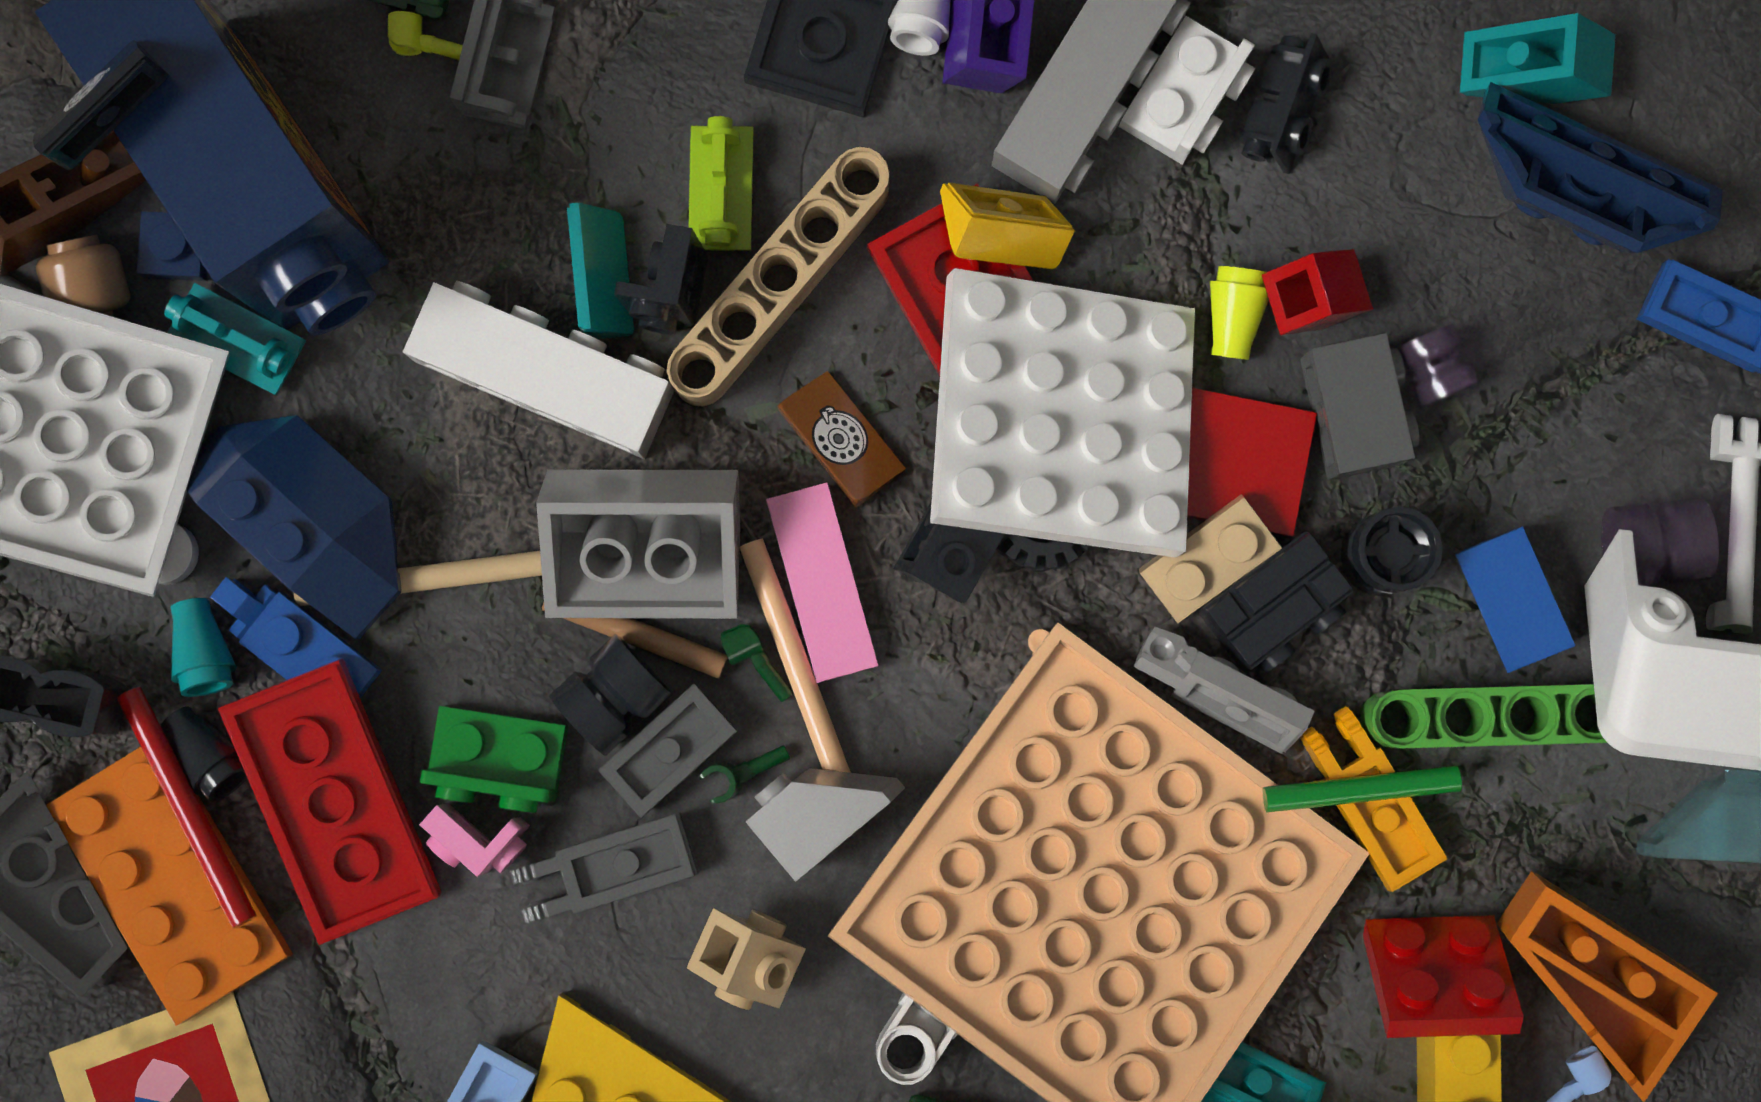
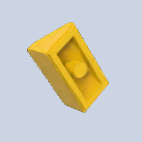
(1004, 226)

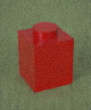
(1317, 291)

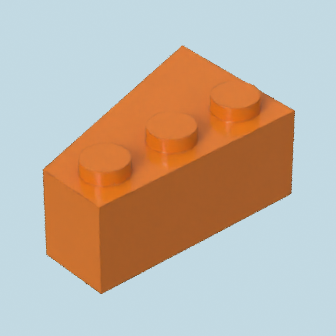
(1610, 981)

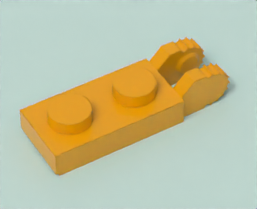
(1389, 829)

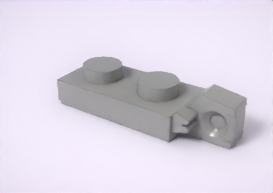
(1223, 692)

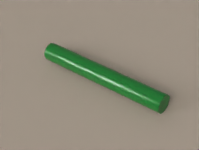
(1362, 789)

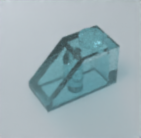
(1711, 822)

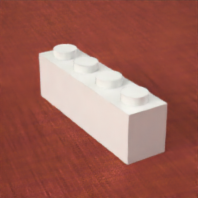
(540, 369)

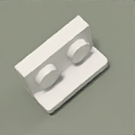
(1185, 90)

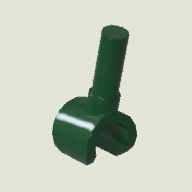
(744, 643)
(745, 771)

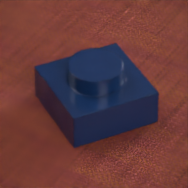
(165, 251)

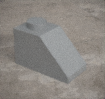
(817, 813)

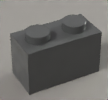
(1359, 406)

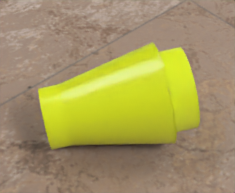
(1236, 310)

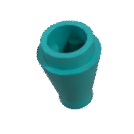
(198, 650)

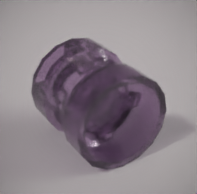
(1444, 378)

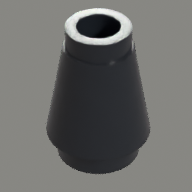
(204, 754)

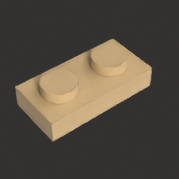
(1214, 559)

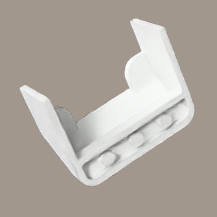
(1660, 683)

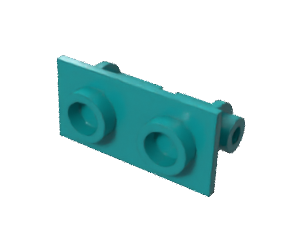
(256, 346)

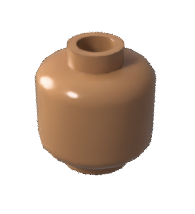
(84, 275)

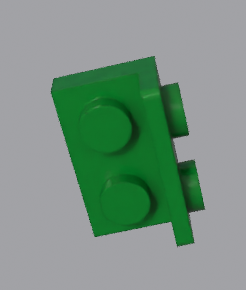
(495, 757)

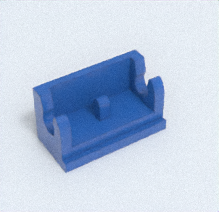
(1514, 599)

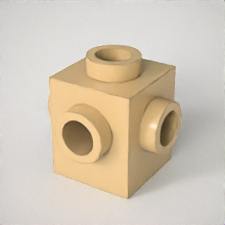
(755, 967)

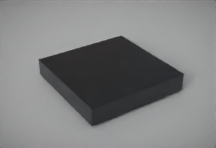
(821, 50)

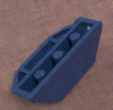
(1590, 179)
(303, 516)

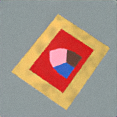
(164, 1062)

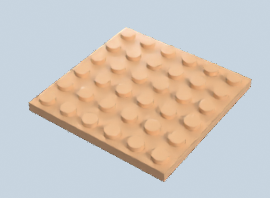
(1098, 889)

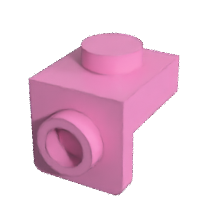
(460, 841)

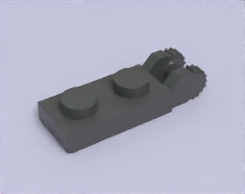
(613, 867)

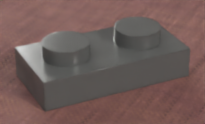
(668, 750)

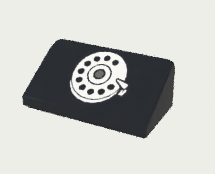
(99, 106)

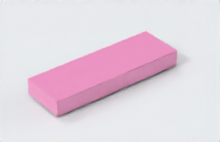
(822, 582)

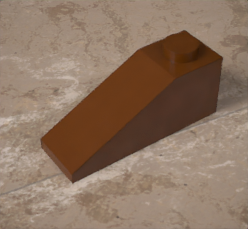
(51, 204)

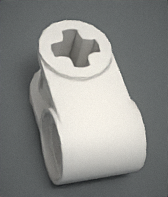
(913, 1020)

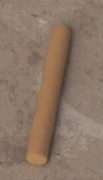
(658, 642)

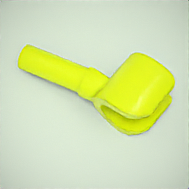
(407, 38)

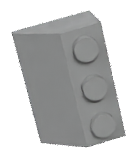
(640, 543)

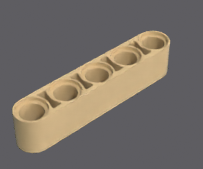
(785, 247)

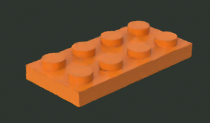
(159, 891)

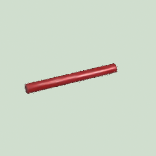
(186, 807)

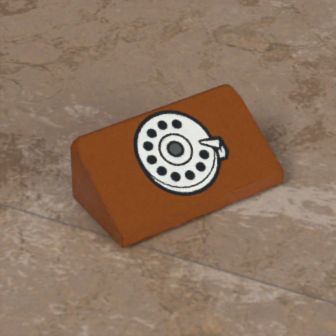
(841, 438)

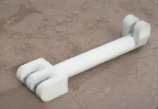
(1745, 455)

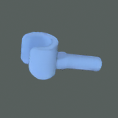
(1589, 1073)

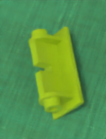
(721, 184)

